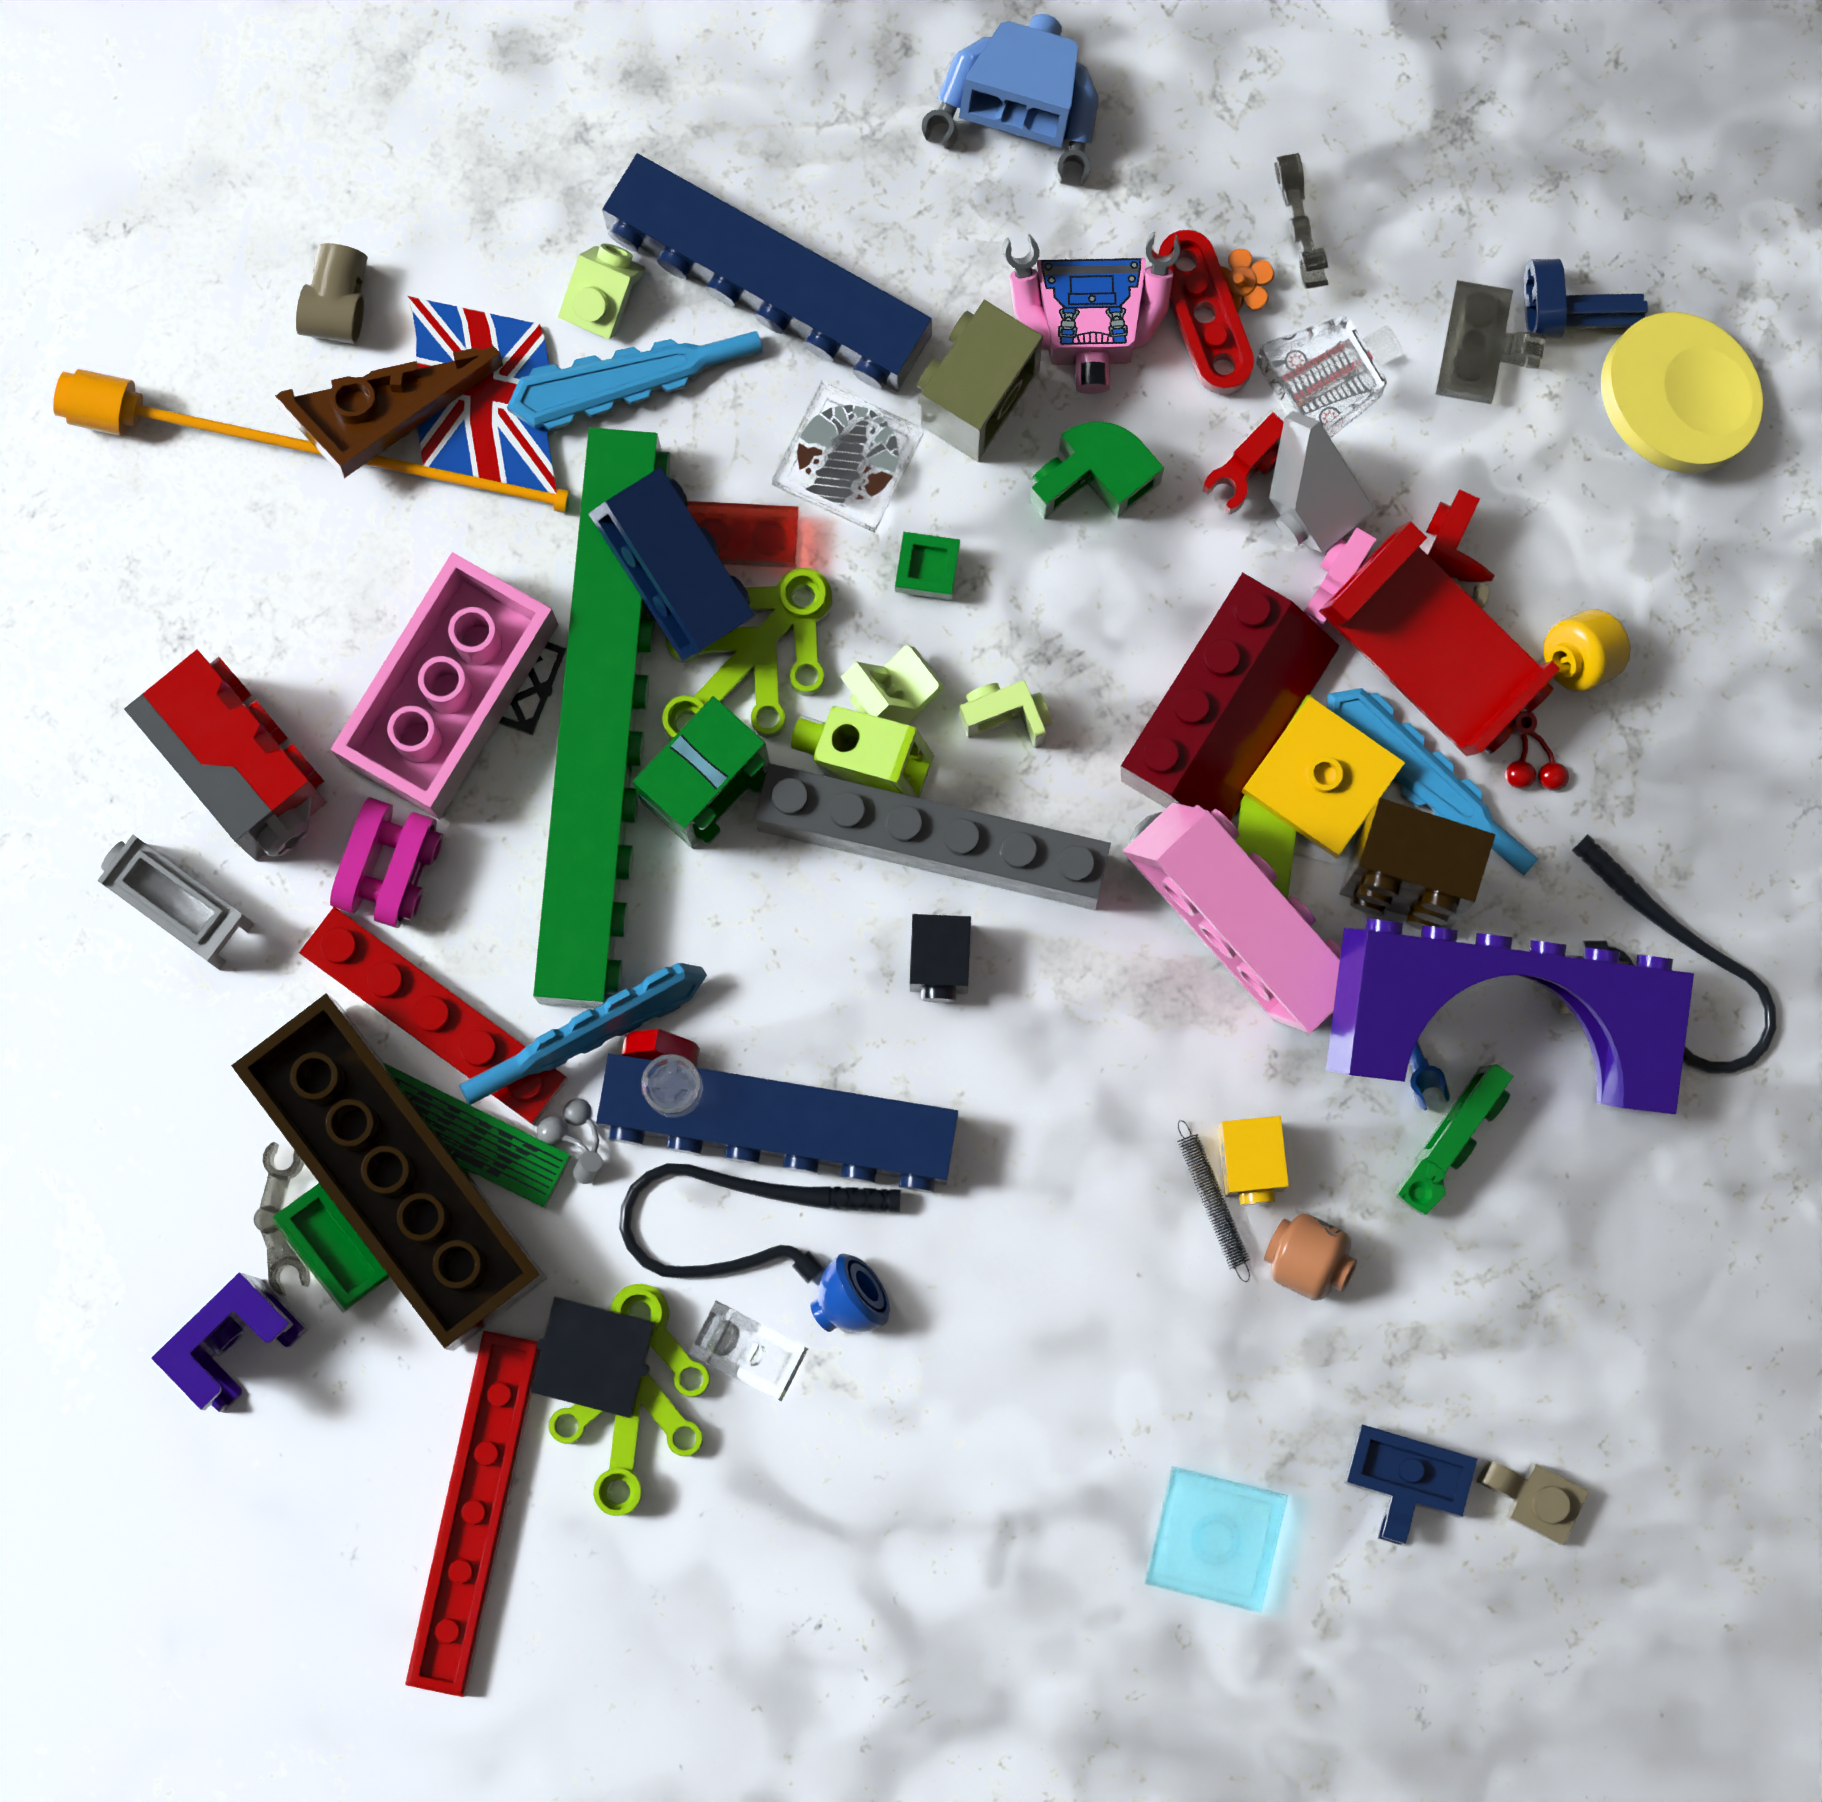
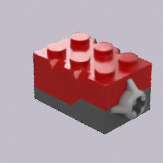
(230, 755)

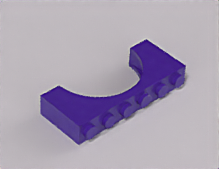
(1398, 982)

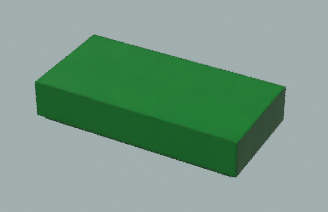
(330, 1248)

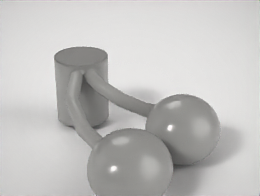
(555, 1129)

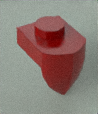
(1448, 527)

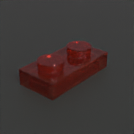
(750, 532)

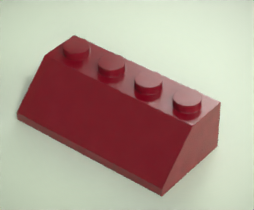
(1229, 701)

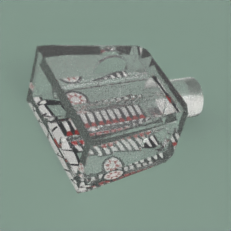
(1328, 370)

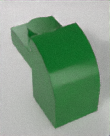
(1105, 459)

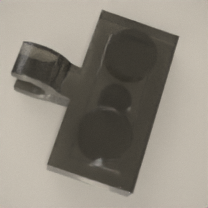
(1479, 343)

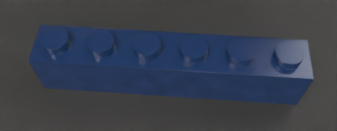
(766, 273)
(787, 1122)

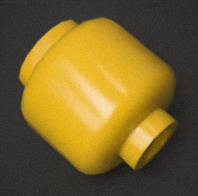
(1587, 649)

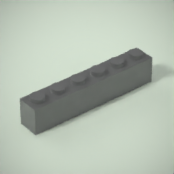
(932, 836)

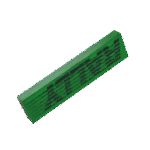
(489, 1144)

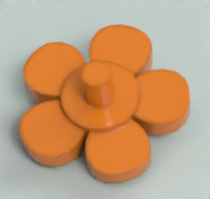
(1246, 279)

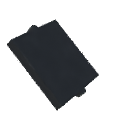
(593, 1356)

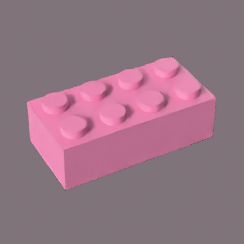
(445, 685)
(1240, 913)

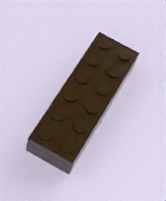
(389, 1172)

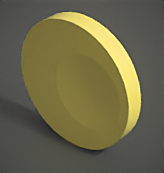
(1681, 392)

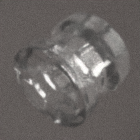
(663, 1074)

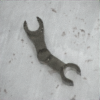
(1291, 186)
(279, 1251)

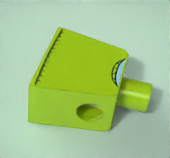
(866, 750)

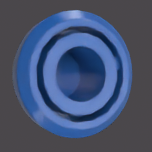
(850, 1297)

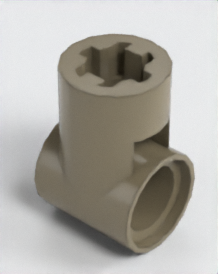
(332, 303)

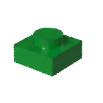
(927, 565)

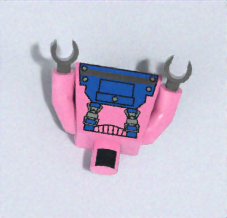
(1091, 307)

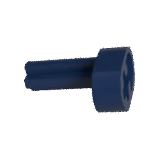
(1552, 311)

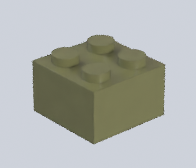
(979, 379)

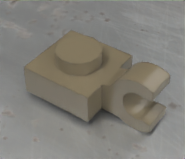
(1540, 1500)

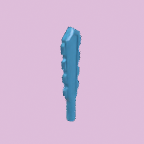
(592, 385)
(1425, 775)
(619, 1015)

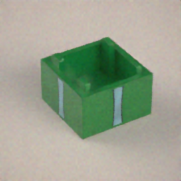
(703, 773)

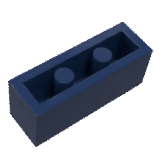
(672, 563)

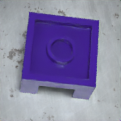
(215, 1329)

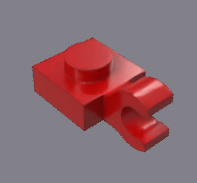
(1253, 455)

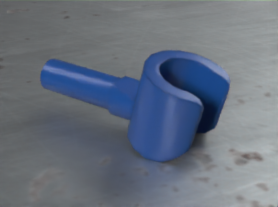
(1425, 1077)

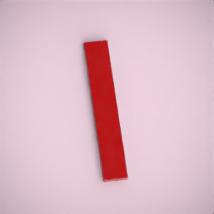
(473, 1514)

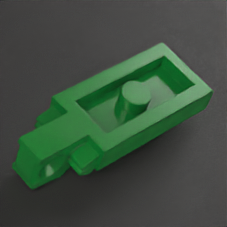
(1452, 1140)

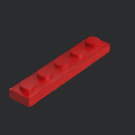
(425, 1010)

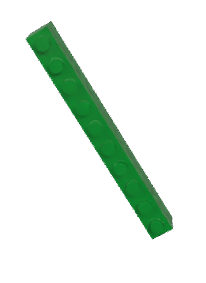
(596, 744)

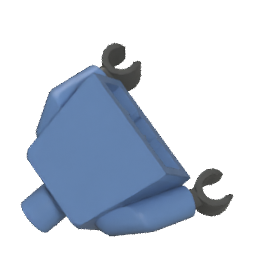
(1023, 85)

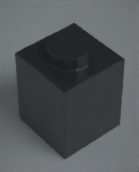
(940, 956)

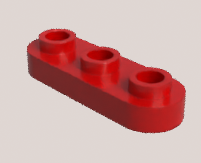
(1220, 338)

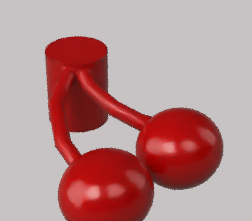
(1523, 774)

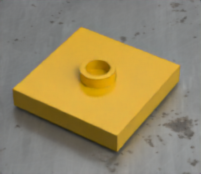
(1322, 777)

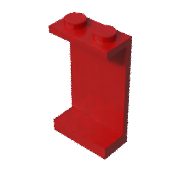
(1437, 644)

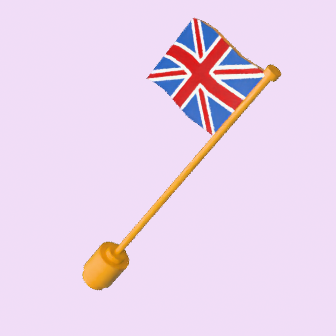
(464, 444)

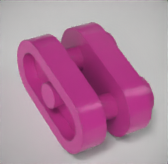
(414, 846)

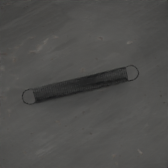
(1232, 1231)

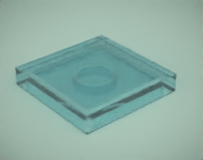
(1215, 1539)

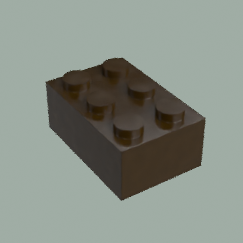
(1416, 865)

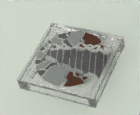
(847, 456)

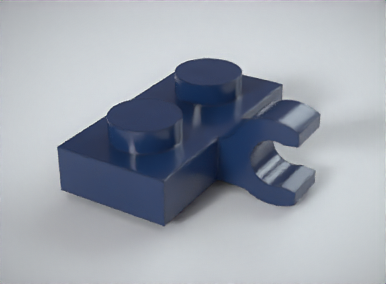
(1409, 1475)

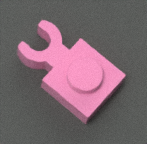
(1341, 563)

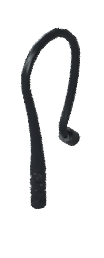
(1632, 893)
(816, 1196)

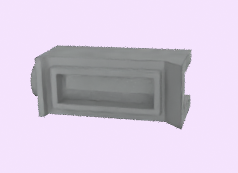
(171, 899)

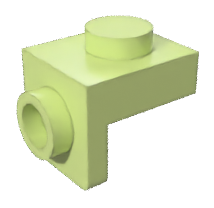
(600, 289)
(897, 689)
(994, 706)

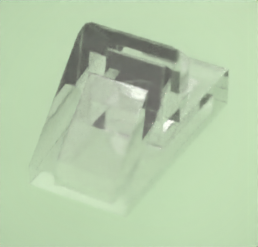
(748, 1351)

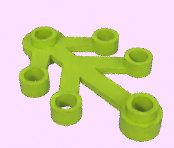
(758, 650)
(651, 1397)

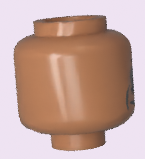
(1310, 1257)

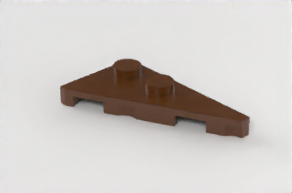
(376, 410)

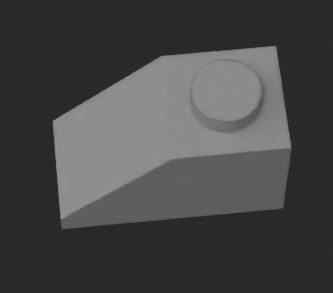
(1314, 487)

